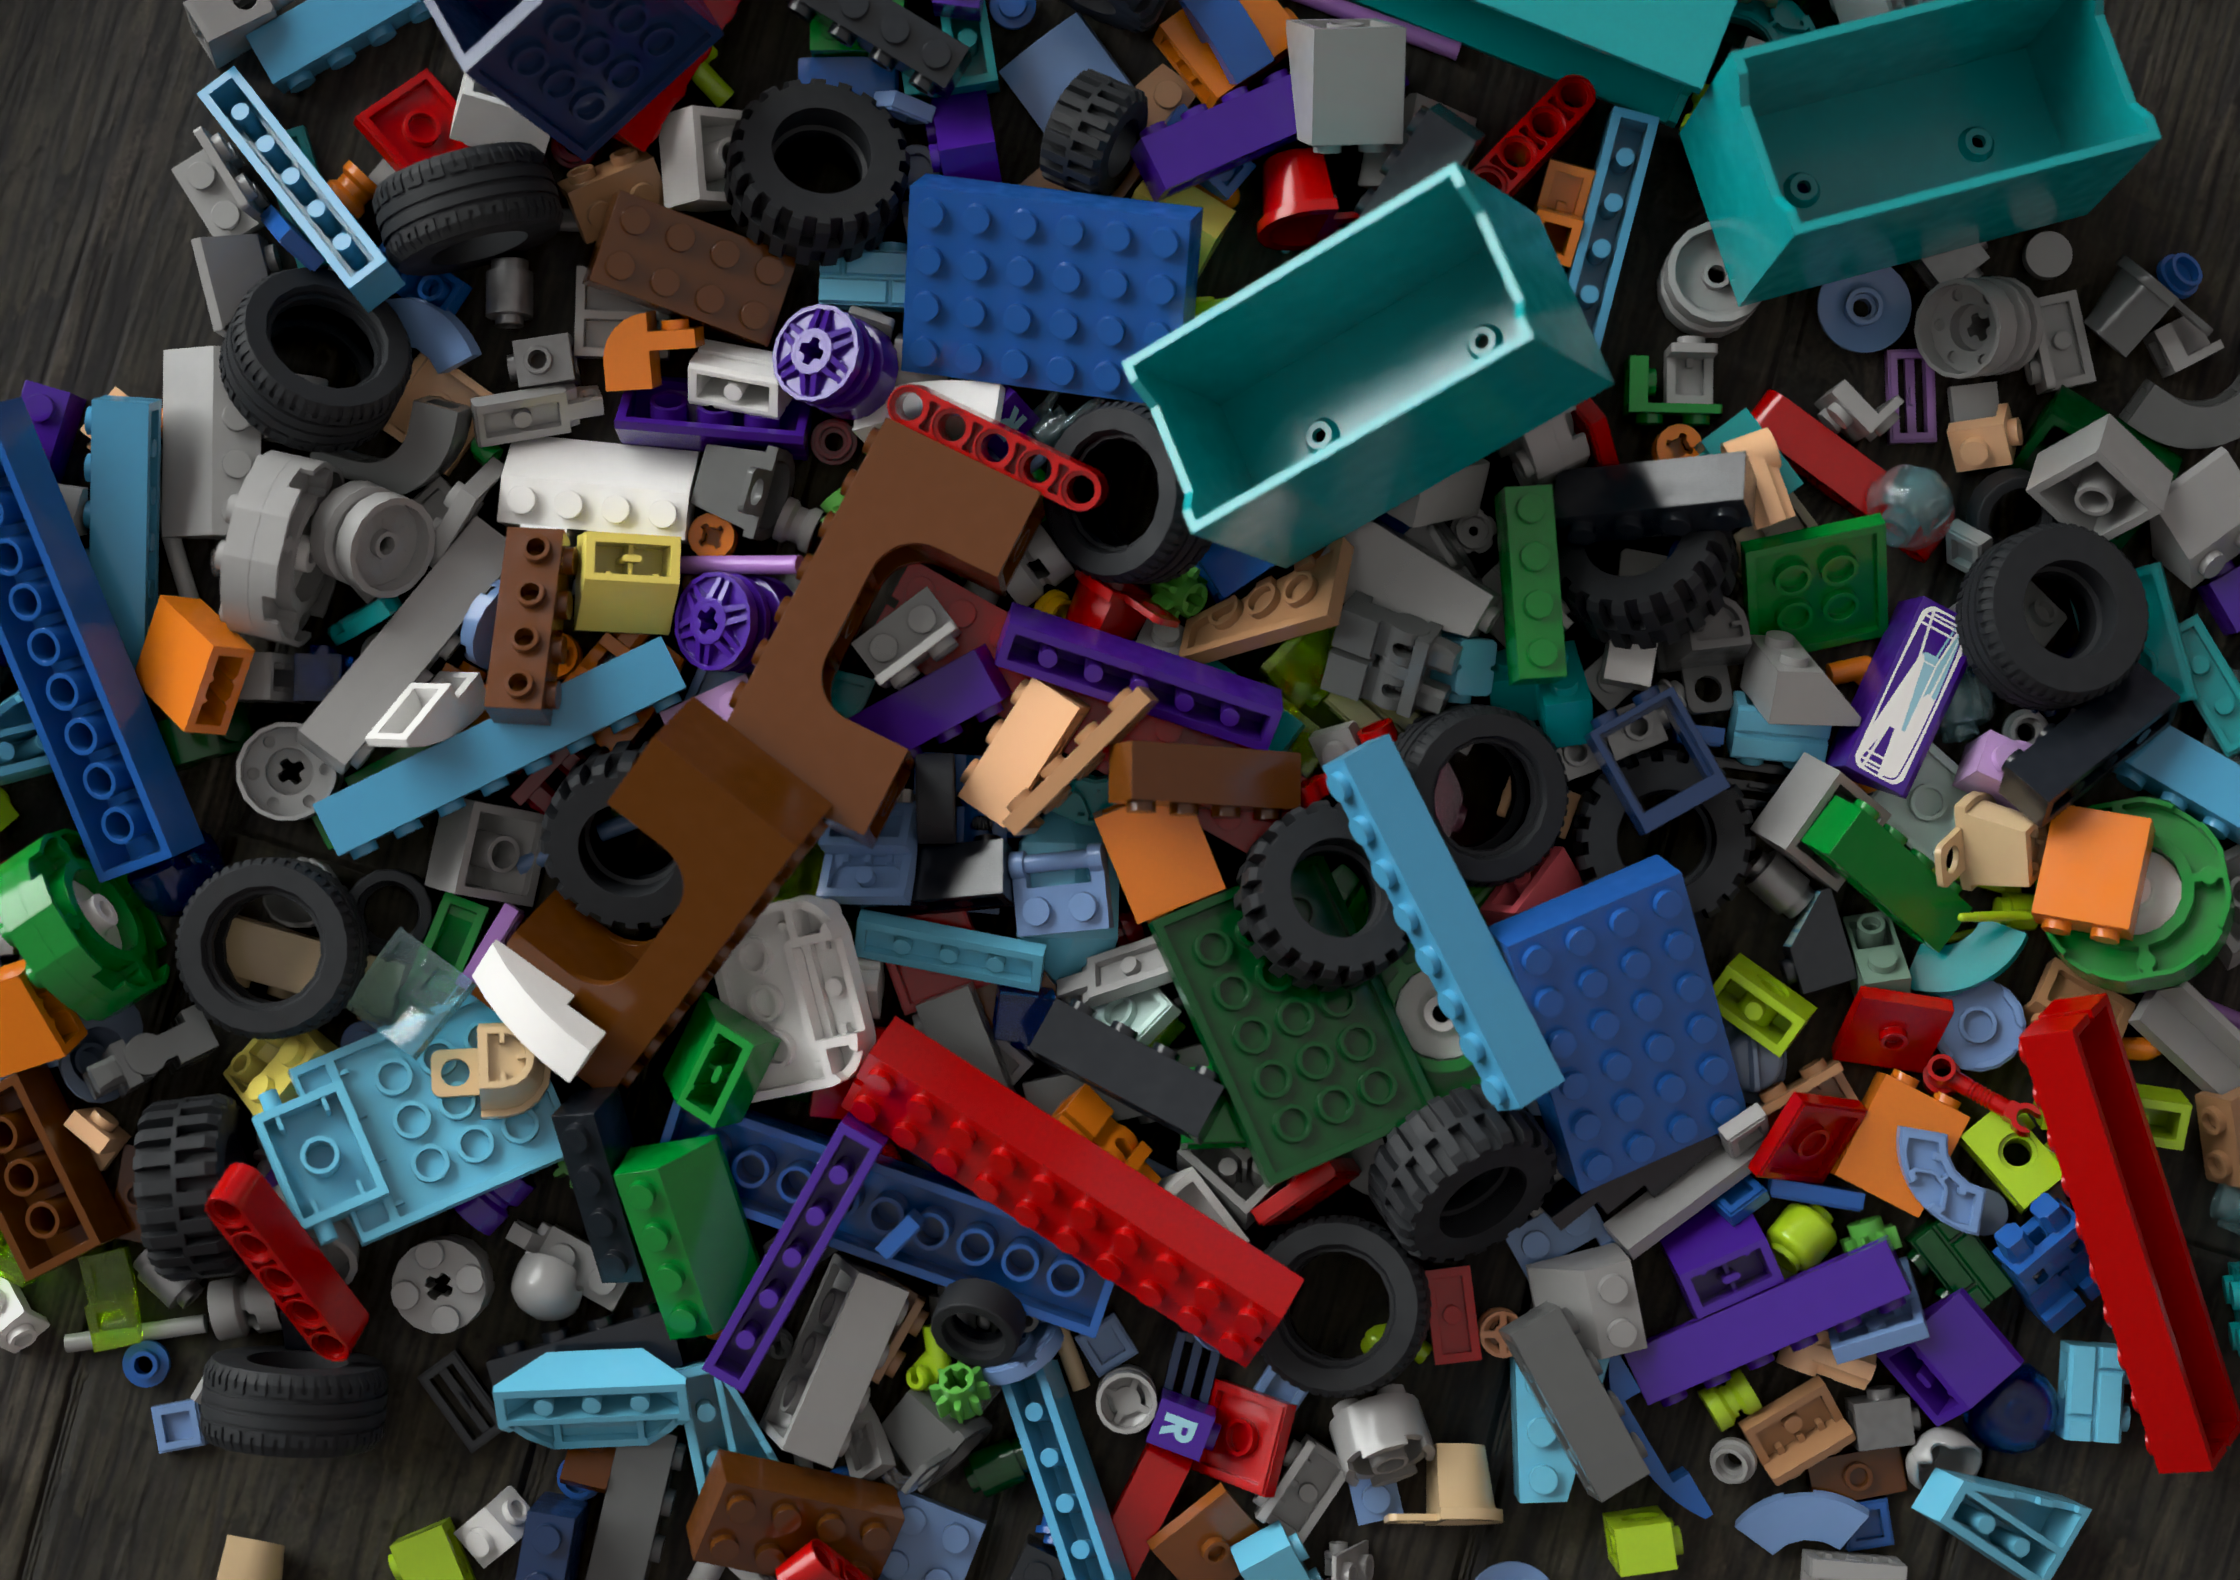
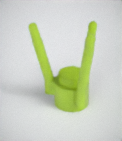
(2009, 910)

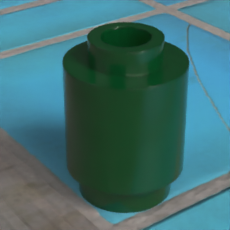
(997, 1467)

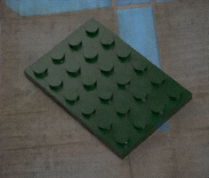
(1297, 1064)

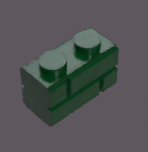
(1956, 1262)

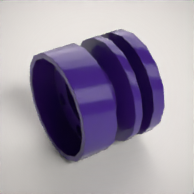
(835, 362)
(725, 619)

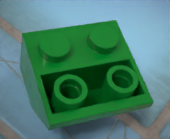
(719, 1063)

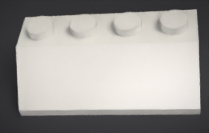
(598, 487)

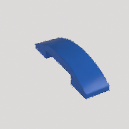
(1676, 1484)

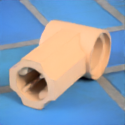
(1771, 497)
(1820, 1359)

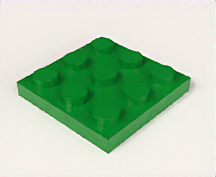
(1819, 582)

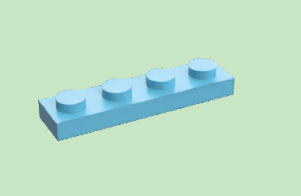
(950, 950)

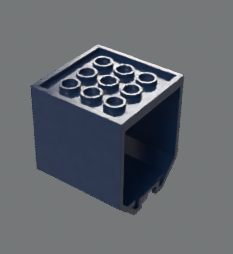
(576, 63)

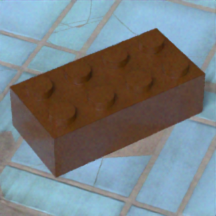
(689, 269)
(49, 1182)
(766, 1510)

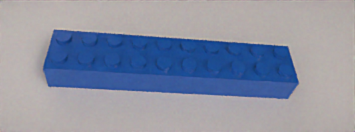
(79, 672)
(960, 1232)

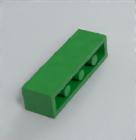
(1530, 585)
(1886, 871)

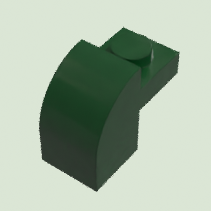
(192, 749)

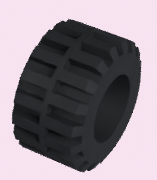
(1093, 134)

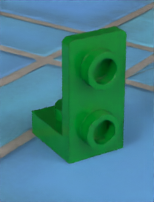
(1641, 382)

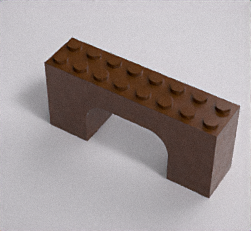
(898, 510)
(737, 835)

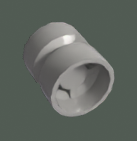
(1054, 568)
(239, 1306)
(1126, 1399)

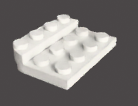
(806, 987)

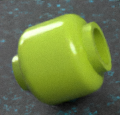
(1801, 1236)

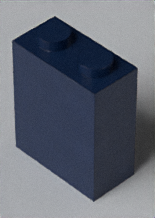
(553, 1538)

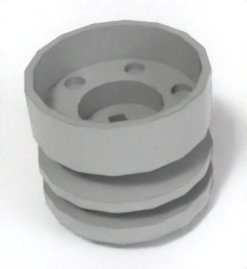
(1978, 326)
(262, 769)

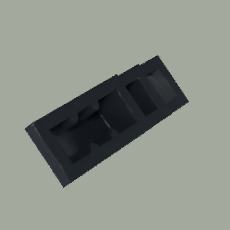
(1566, 1204)

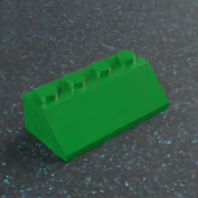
(689, 1231)

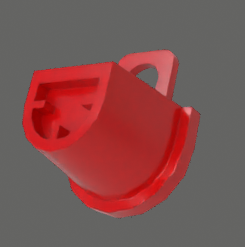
(1298, 202)
(1115, 607)

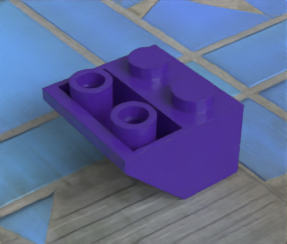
(1719, 1261)
(1957, 1362)

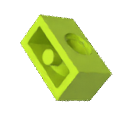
(1761, 1005)
(2018, 1183)
(1641, 1541)

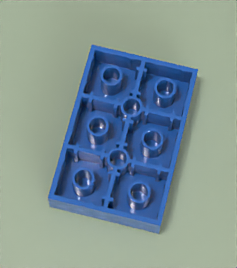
(1042, 283)
(1627, 1018)

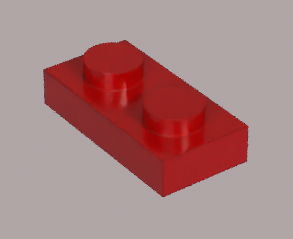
(1453, 1316)

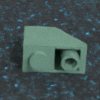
(1876, 953)

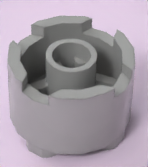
(416, 1291)
(1380, 1436)

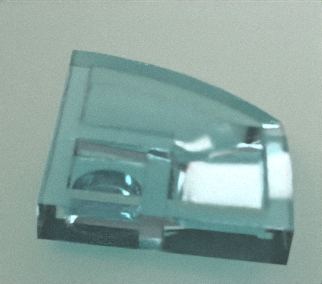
(409, 993)

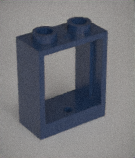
(1646, 702)

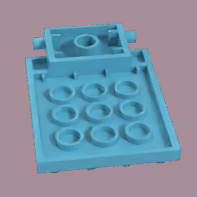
(385, 1149)

